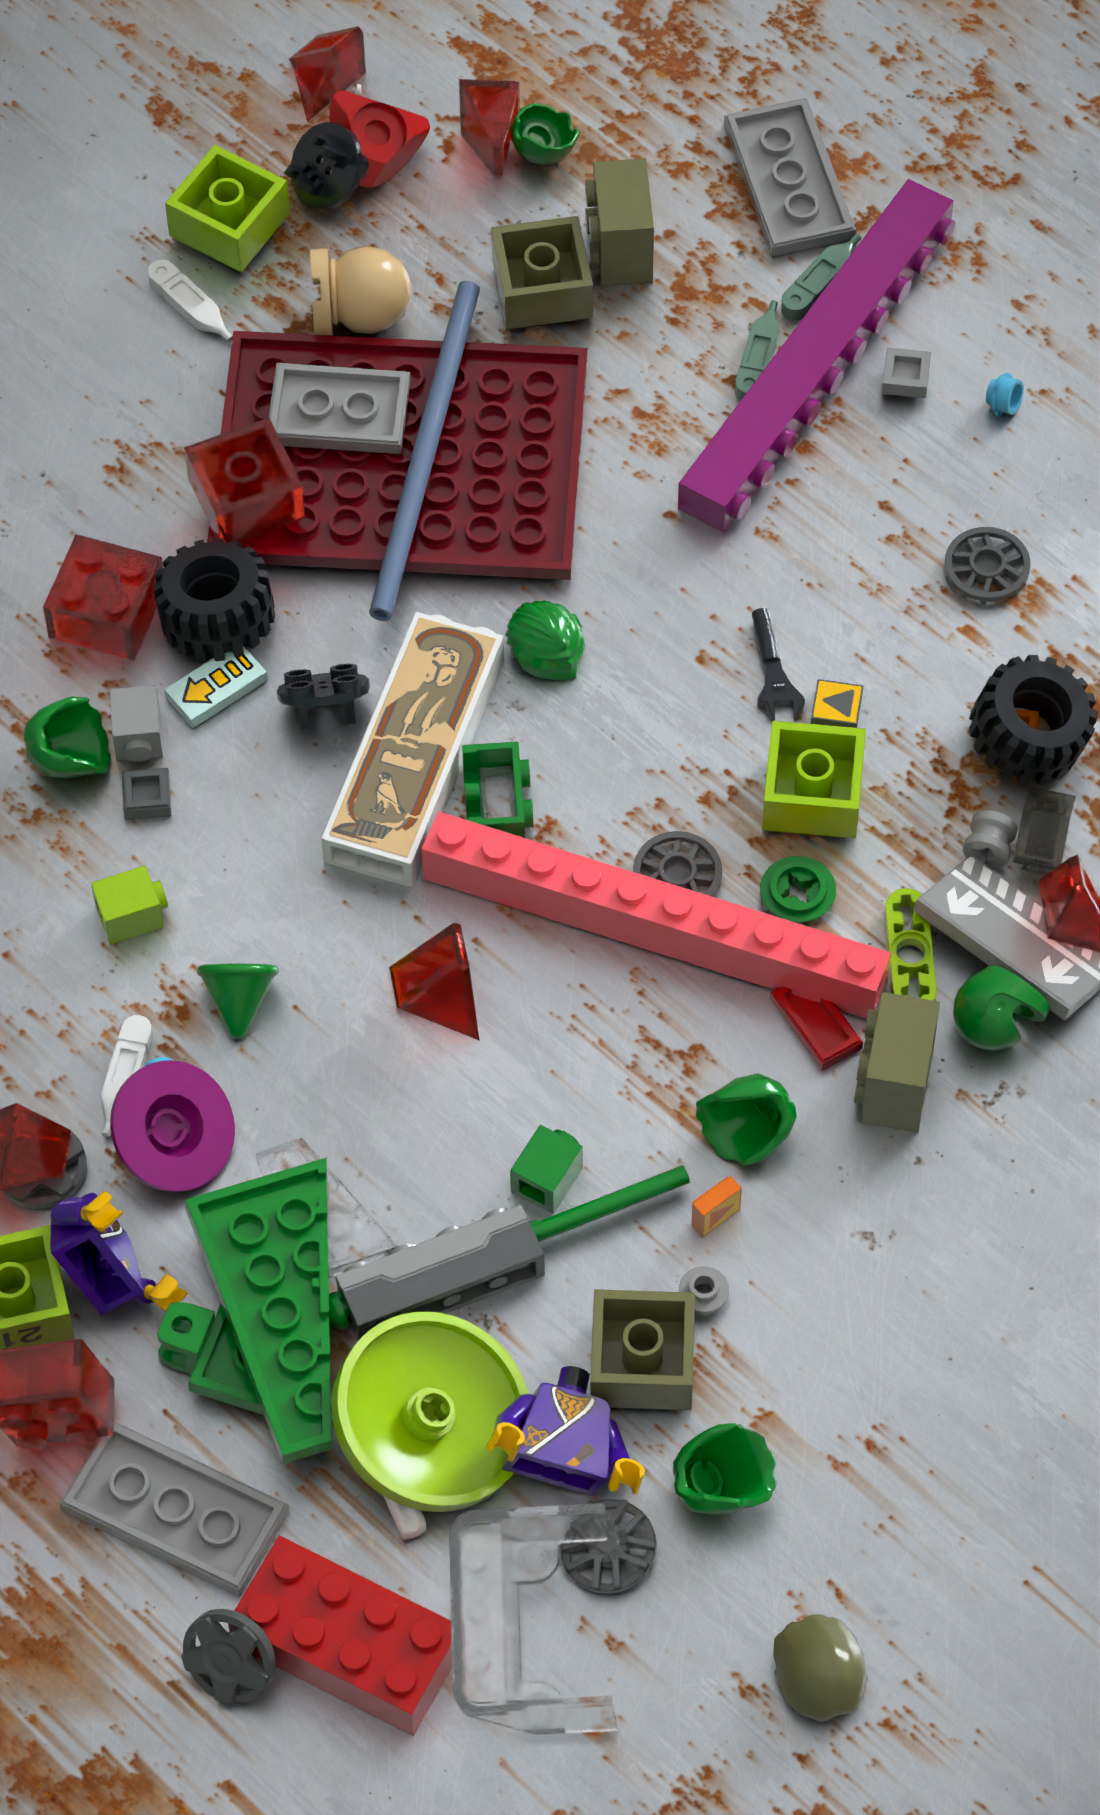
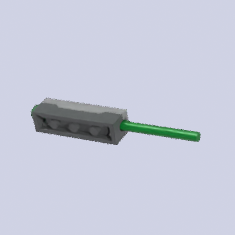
(469, 1260)

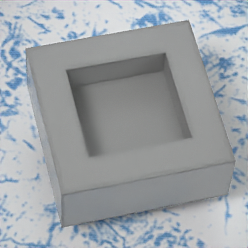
(906, 372)

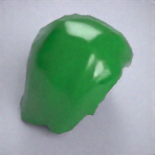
(67, 739)
(747, 1118)
(724, 1470)

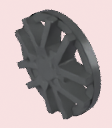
(987, 564)
(680, 867)
(613, 1552)

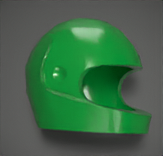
(987, 1006)

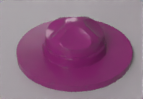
(172, 1126)

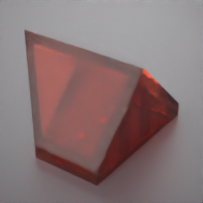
(328, 65)
(487, 117)
(1071, 905)
(437, 982)
(30, 1147)

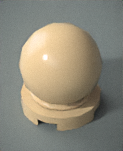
(360, 290)

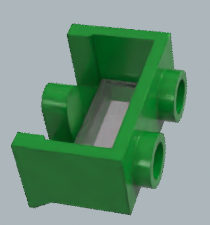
(495, 785)

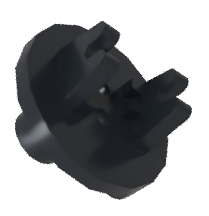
(340, 154)
(323, 689)

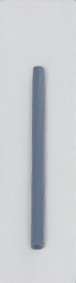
(424, 452)

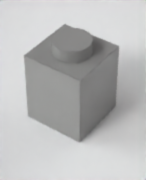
(136, 723)

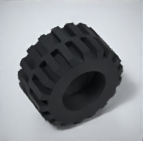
(210, 572)
(1013, 743)

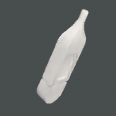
(186, 298)
(127, 1058)

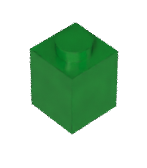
(547, 1168)

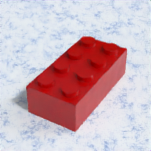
(349, 1635)

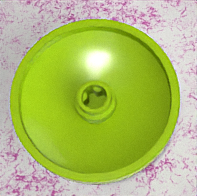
(421, 1408)

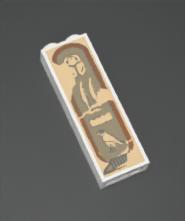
(413, 748)

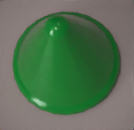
(237, 991)

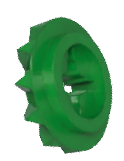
(804, 874)

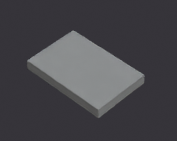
(340, 407)

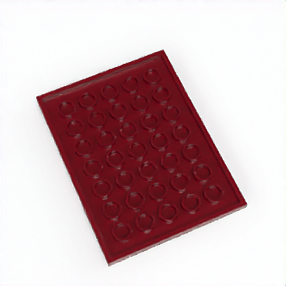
(500, 474)

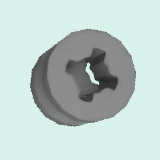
(990, 838)

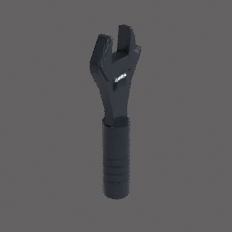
(777, 686)

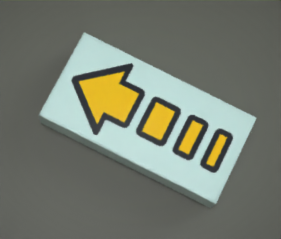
(215, 686)

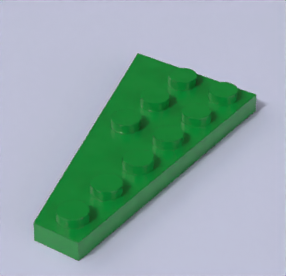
(272, 1277)

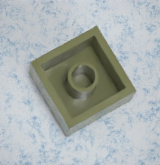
(620, 222)
(542, 272)
(896, 1061)
(643, 1349)

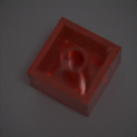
(245, 482)
(103, 597)
(55, 1395)

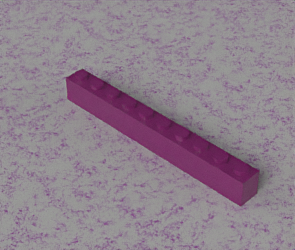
(816, 356)

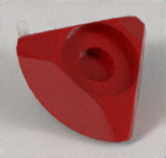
(384, 132)

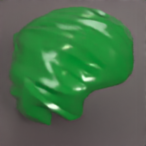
(546, 640)

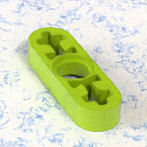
(918, 936)

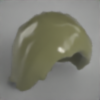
(820, 1667)

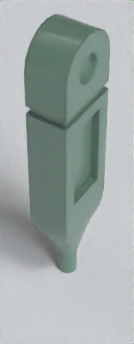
(813, 281)
(758, 350)

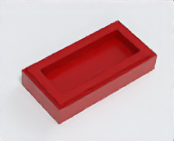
(818, 1027)

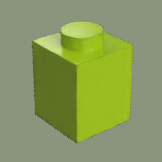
(129, 904)

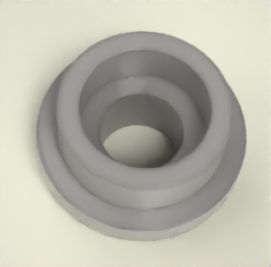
(711, 1302)

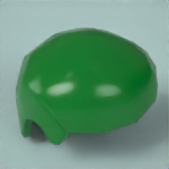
(543, 134)

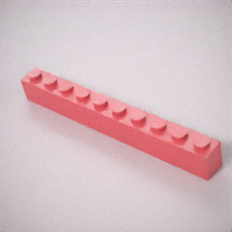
(654, 915)

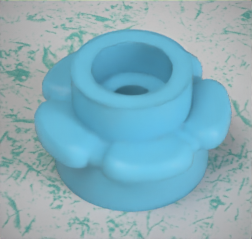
(1005, 394)

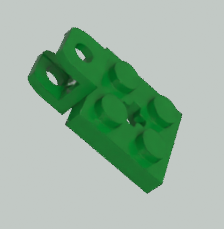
(207, 1353)

